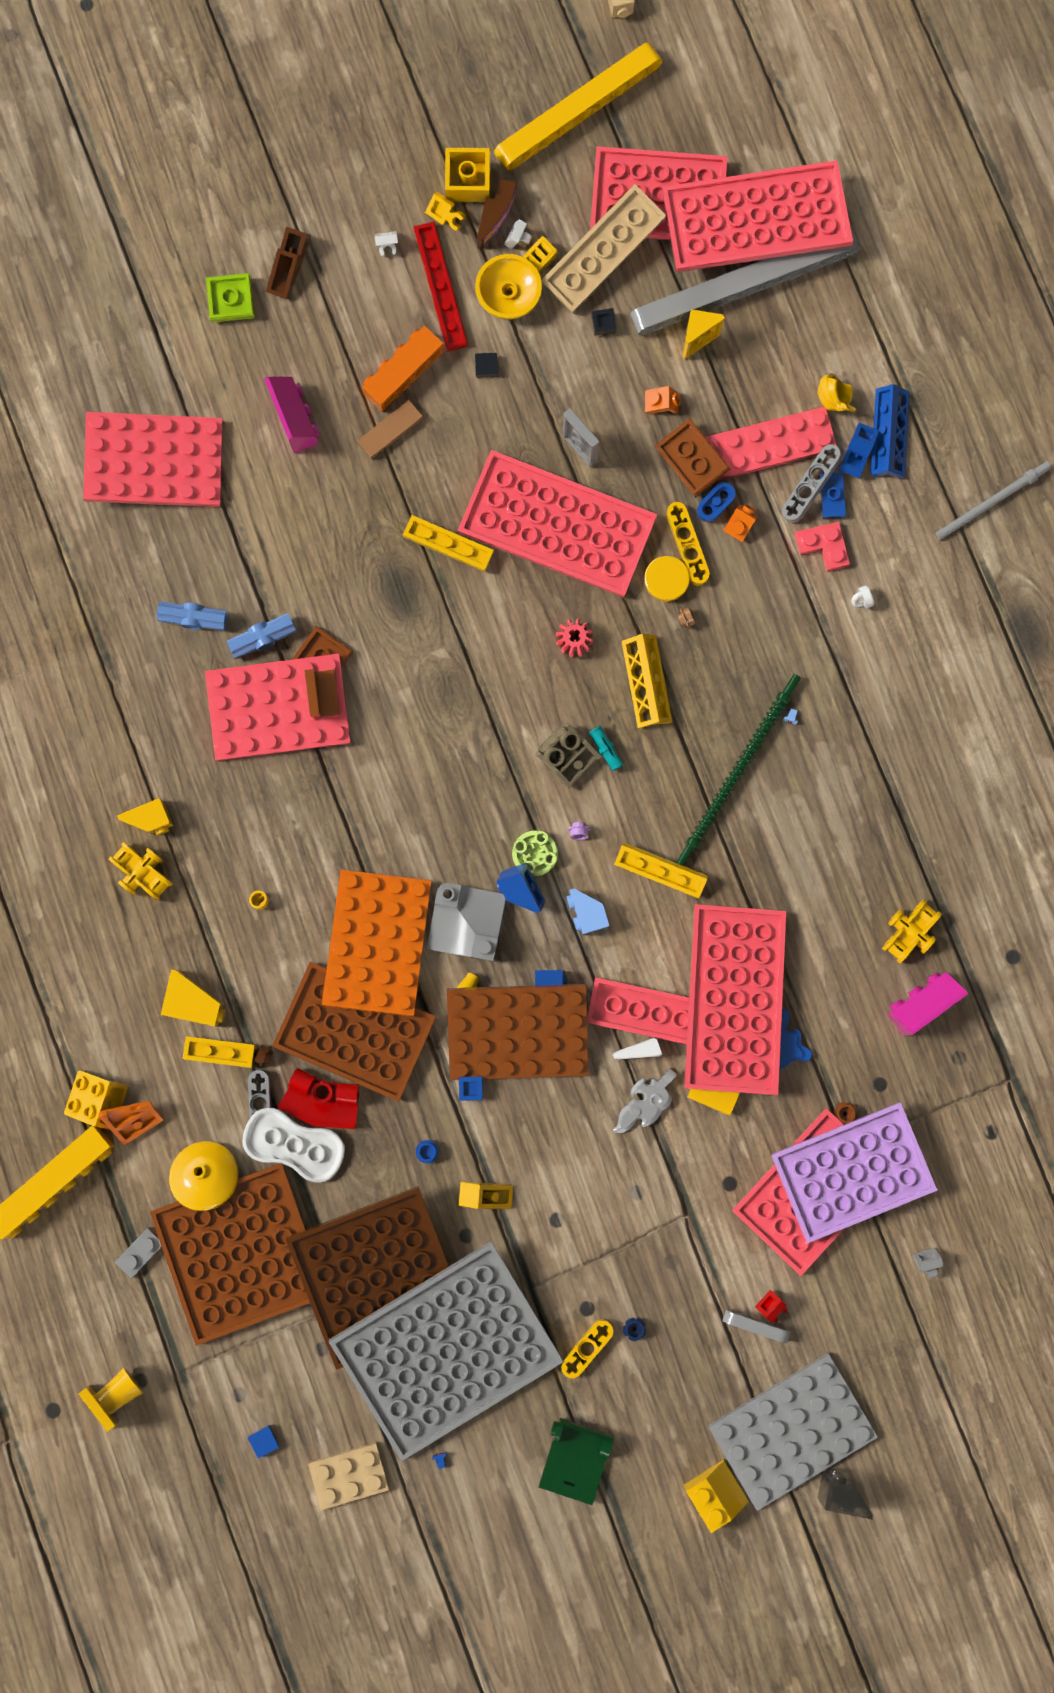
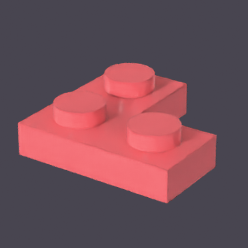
(827, 539)

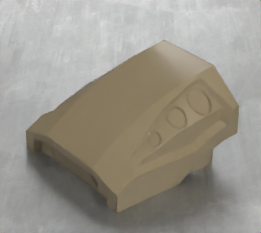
(567, 754)

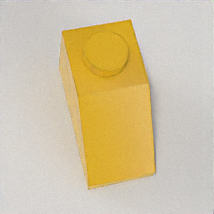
(149, 817)
(485, 1195)

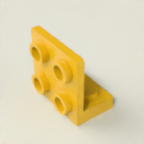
(92, 1095)

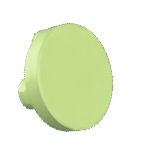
(535, 850)

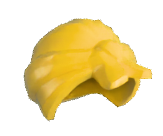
(835, 394)

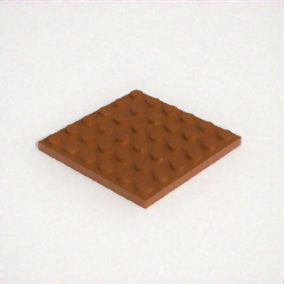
(235, 1259)

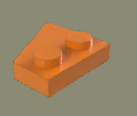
(131, 1120)

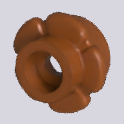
(849, 1108)

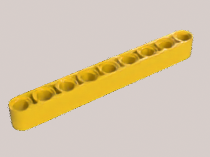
(578, 106)

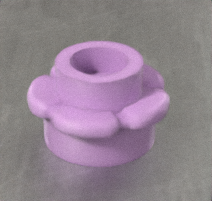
(579, 831)

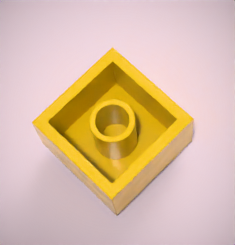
(467, 174)

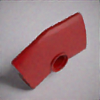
(304, 1102)

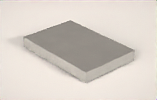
(580, 438)

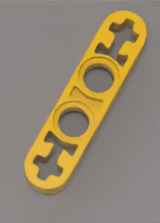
(689, 543)

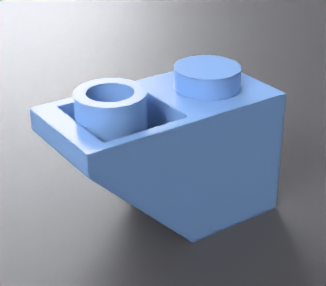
(589, 912)

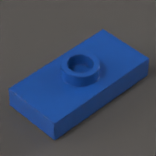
(833, 497)

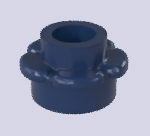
(634, 1335)

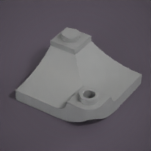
(466, 922)

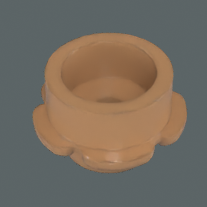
(686, 618)

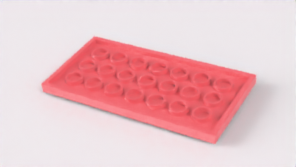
(757, 216)
(557, 523)
(735, 1000)

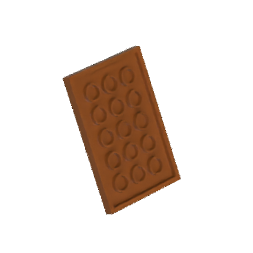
(517, 1031)
(354, 1044)

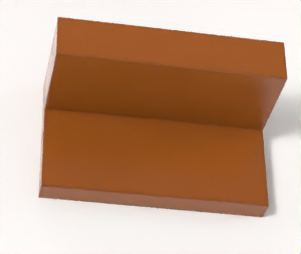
(322, 693)

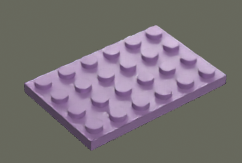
(853, 1172)

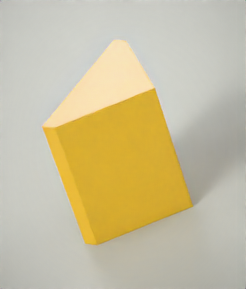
(701, 330)

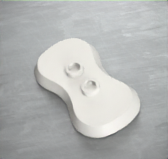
(309, 1151)

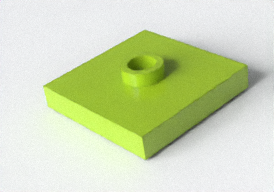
(230, 297)

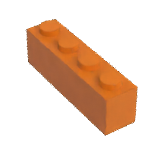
(403, 368)

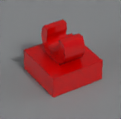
(771, 1306)

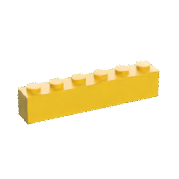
(53, 1179)

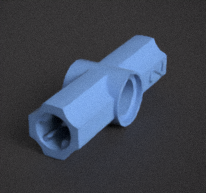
(192, 616)
(261, 636)

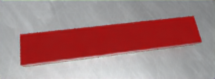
(440, 286)

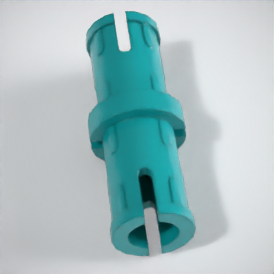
(606, 748)

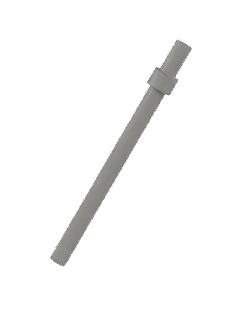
(1028, 478)

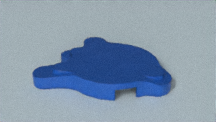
(791, 1044)

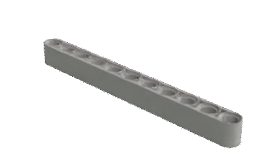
(734, 286)

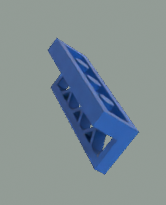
(885, 420)

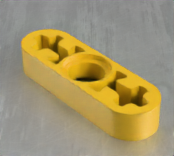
(597, 1348)

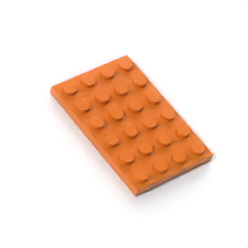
(376, 943)

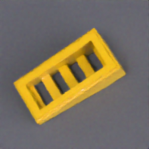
(543, 244)

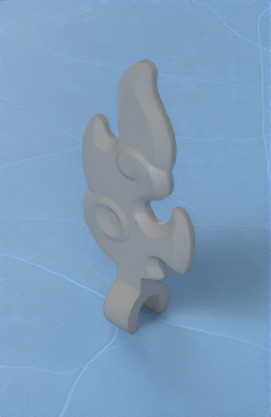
(649, 1109)

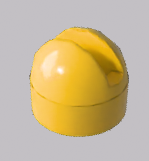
(256, 897)

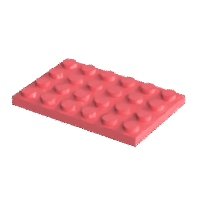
(650, 170)
(152, 459)
(267, 709)
(771, 1215)

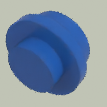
(427, 1151)

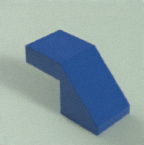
(858, 450)

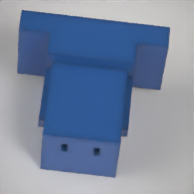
(440, 1460)

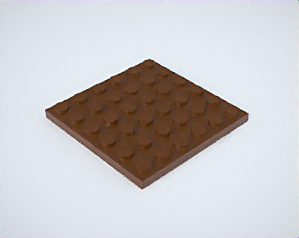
(366, 1260)

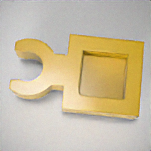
(442, 211)

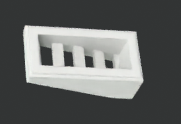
(647, 1048)

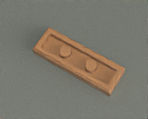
(390, 429)

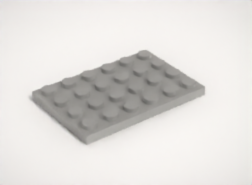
(792, 1431)

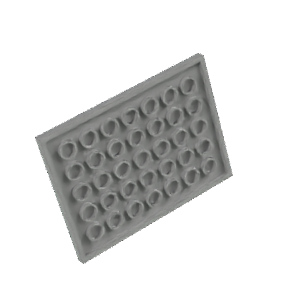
(446, 1351)

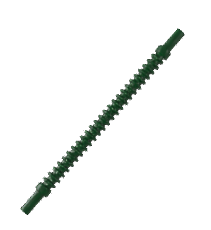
(782, 698)

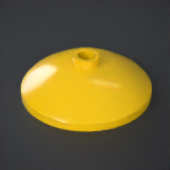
(511, 274)
(215, 1183)

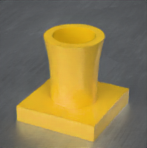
(111, 1397)

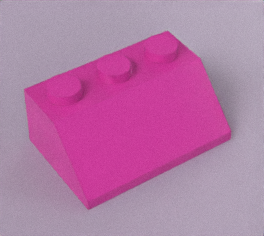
(293, 412)
(925, 1003)

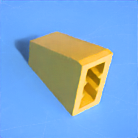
(191, 1002)

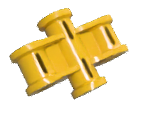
(140, 871)
(911, 931)

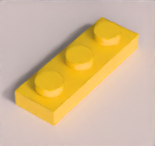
(219, 1052)

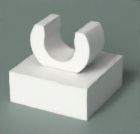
(517, 235)
(386, 239)

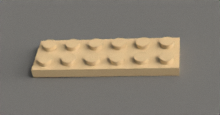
(603, 248)

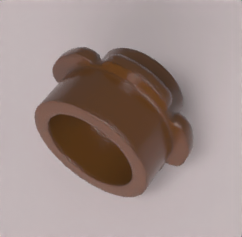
(264, 1055)

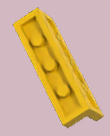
(651, 679)

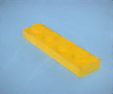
(448, 543)
(661, 870)

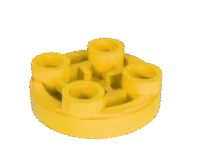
(666, 578)

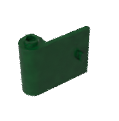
(575, 1460)

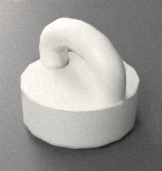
(866, 598)

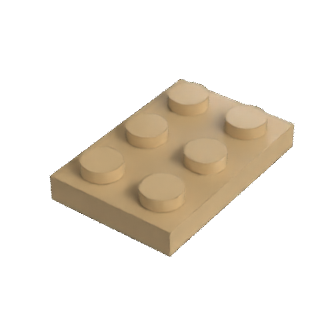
(348, 1476)

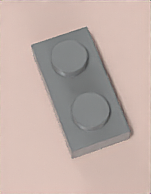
(139, 1253)

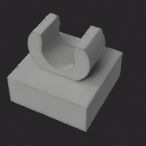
(928, 1261)

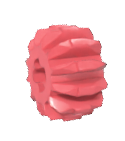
(565, 636)

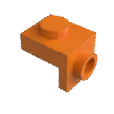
(662, 400)
(741, 522)

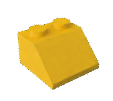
(716, 1496)

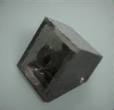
(840, 1495)

